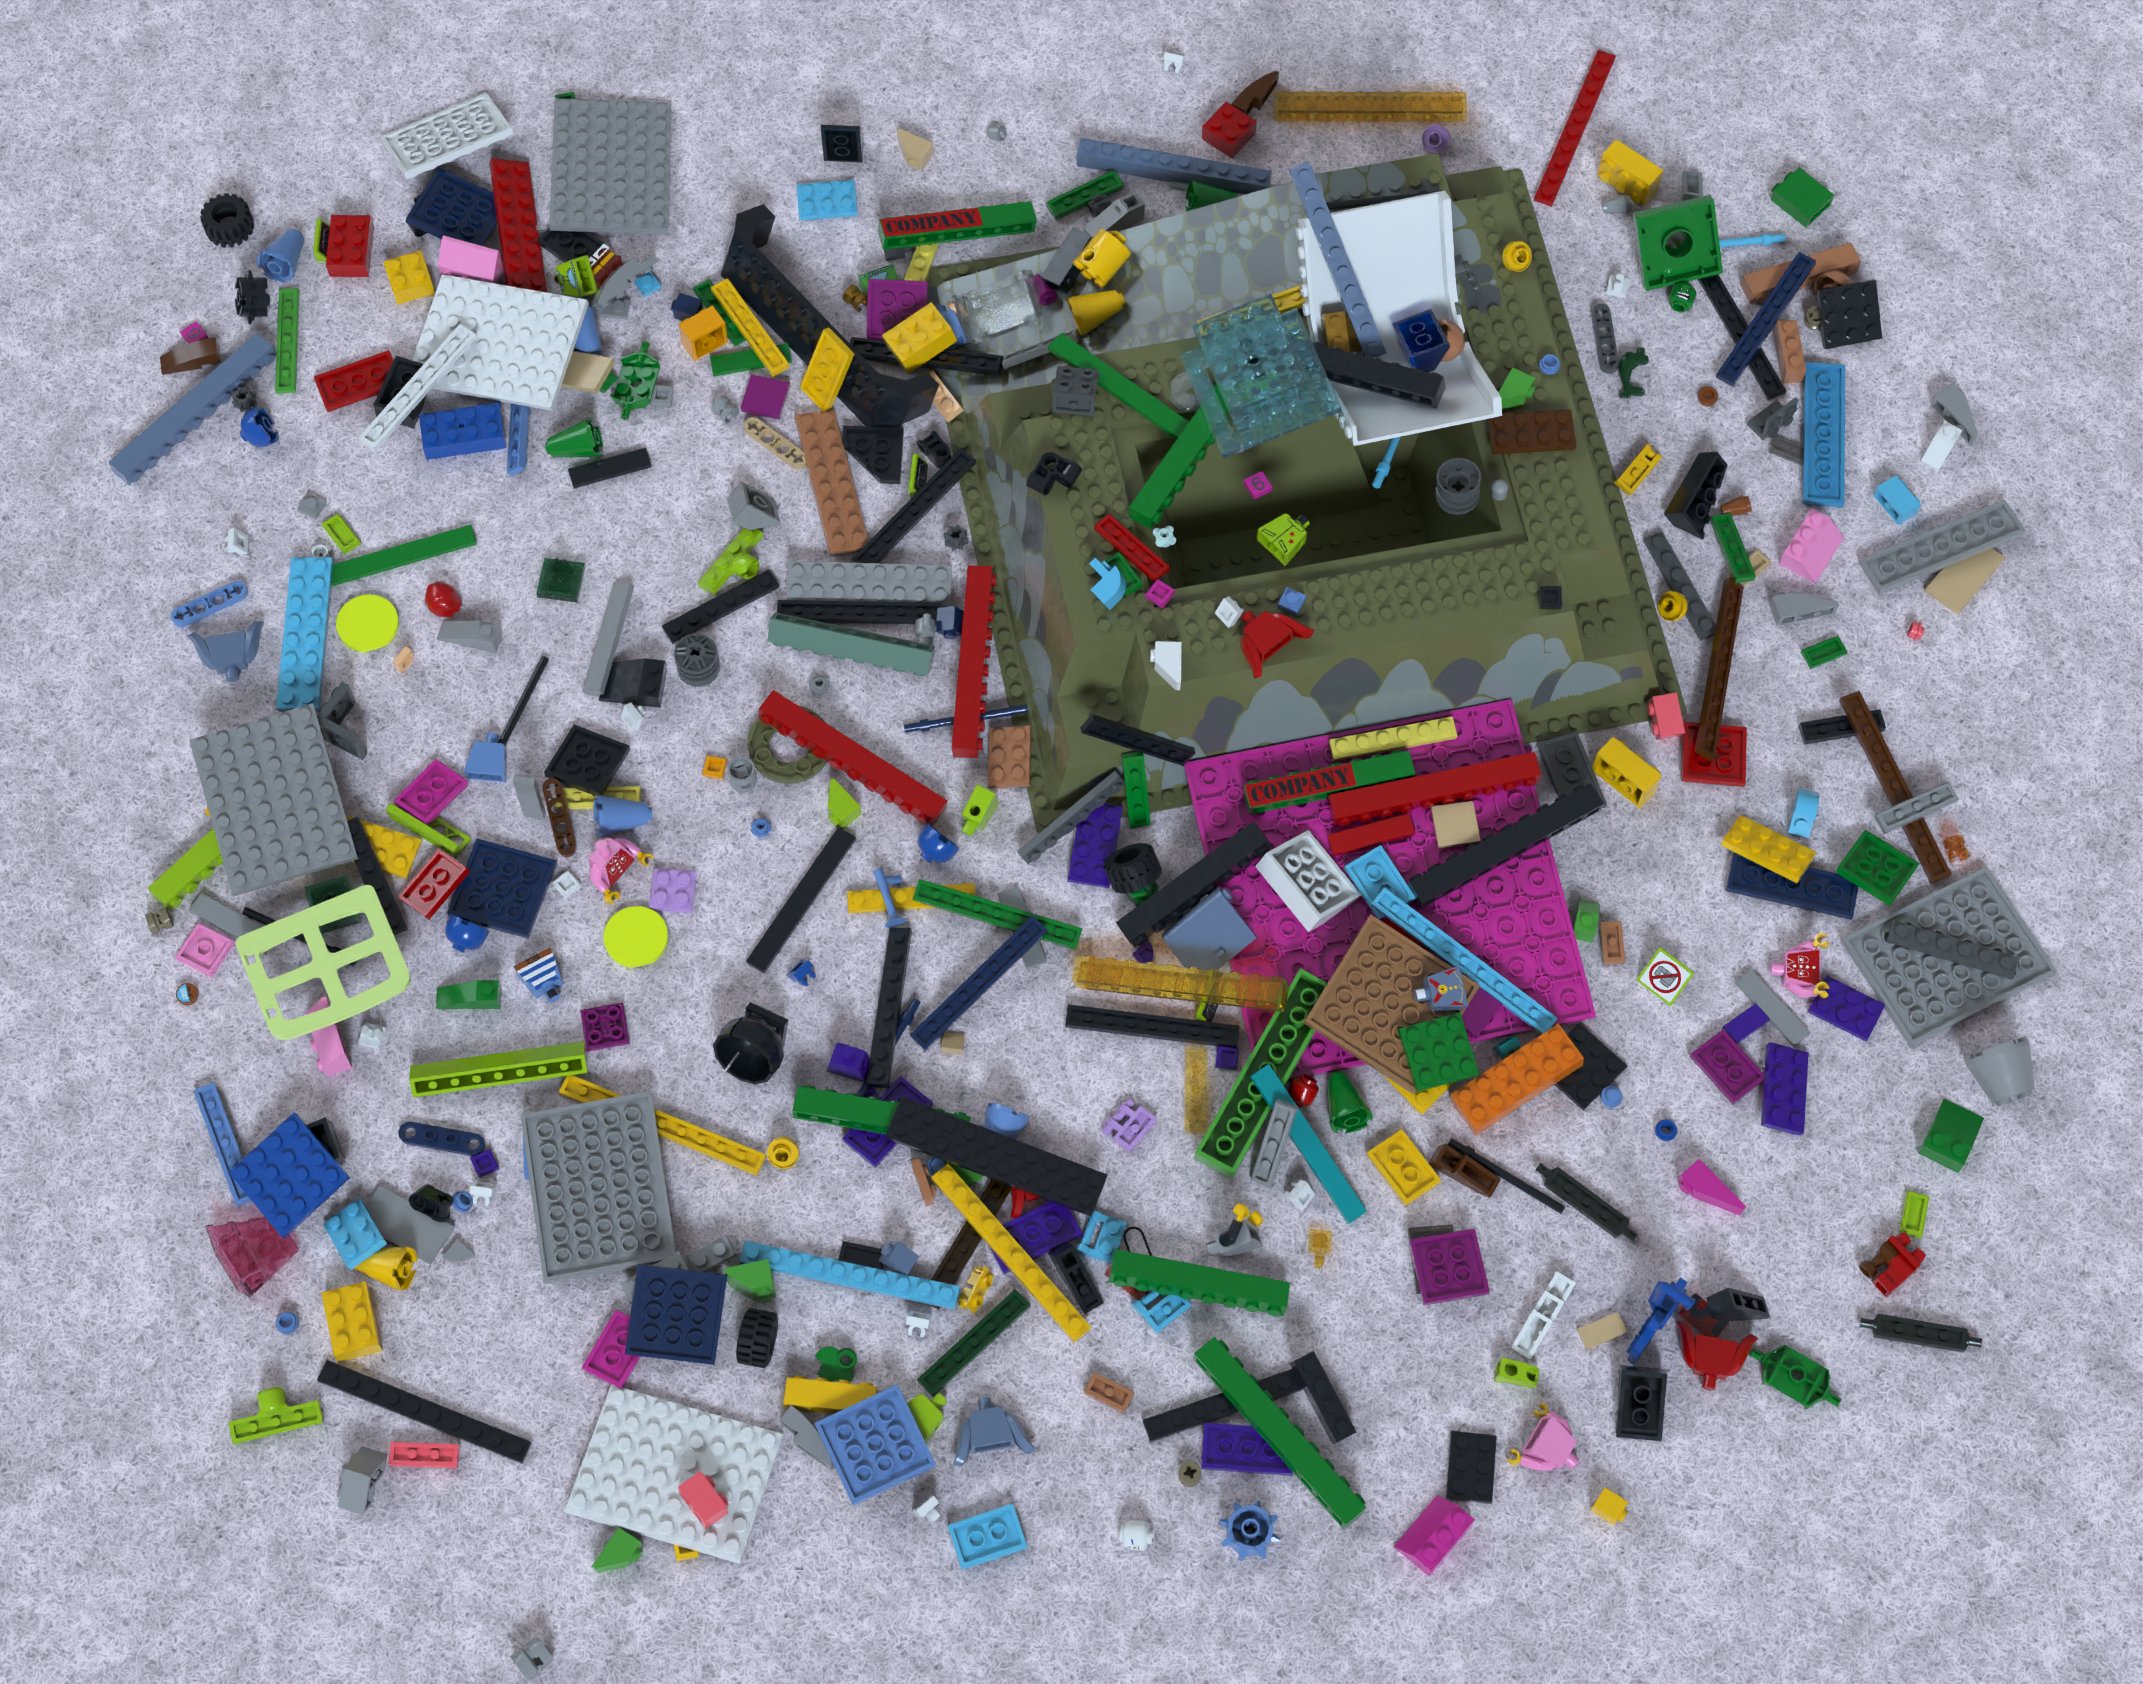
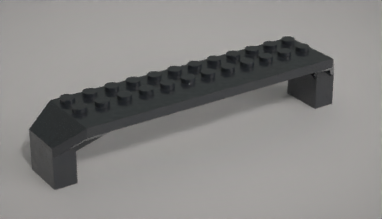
(870, 396)

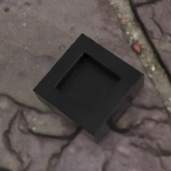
(1550, 597)

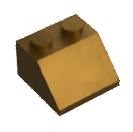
(1339, 332)

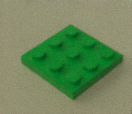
(1877, 867)
(1438, 1052)

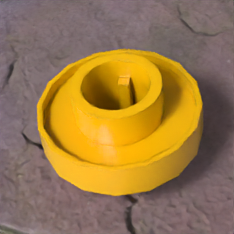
(1516, 256)
(1672, 606)
(781, 1149)

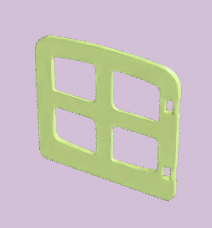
(324, 964)

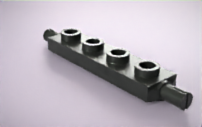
(1586, 1202)
(1920, 1333)

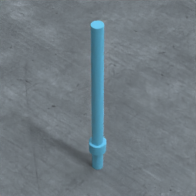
(1764, 239)
(1383, 467)

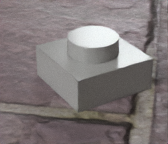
(662, 396)
(311, 506)

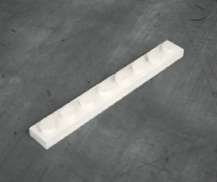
(417, 387)

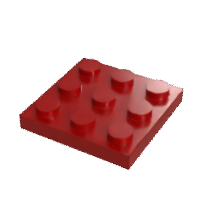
(1730, 758)

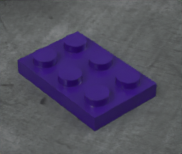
(1847, 1009)

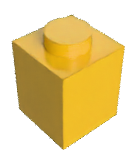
(1610, 1507)

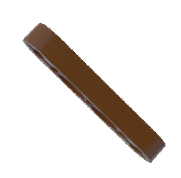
(562, 817)

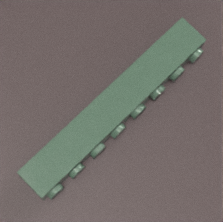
(851, 644)

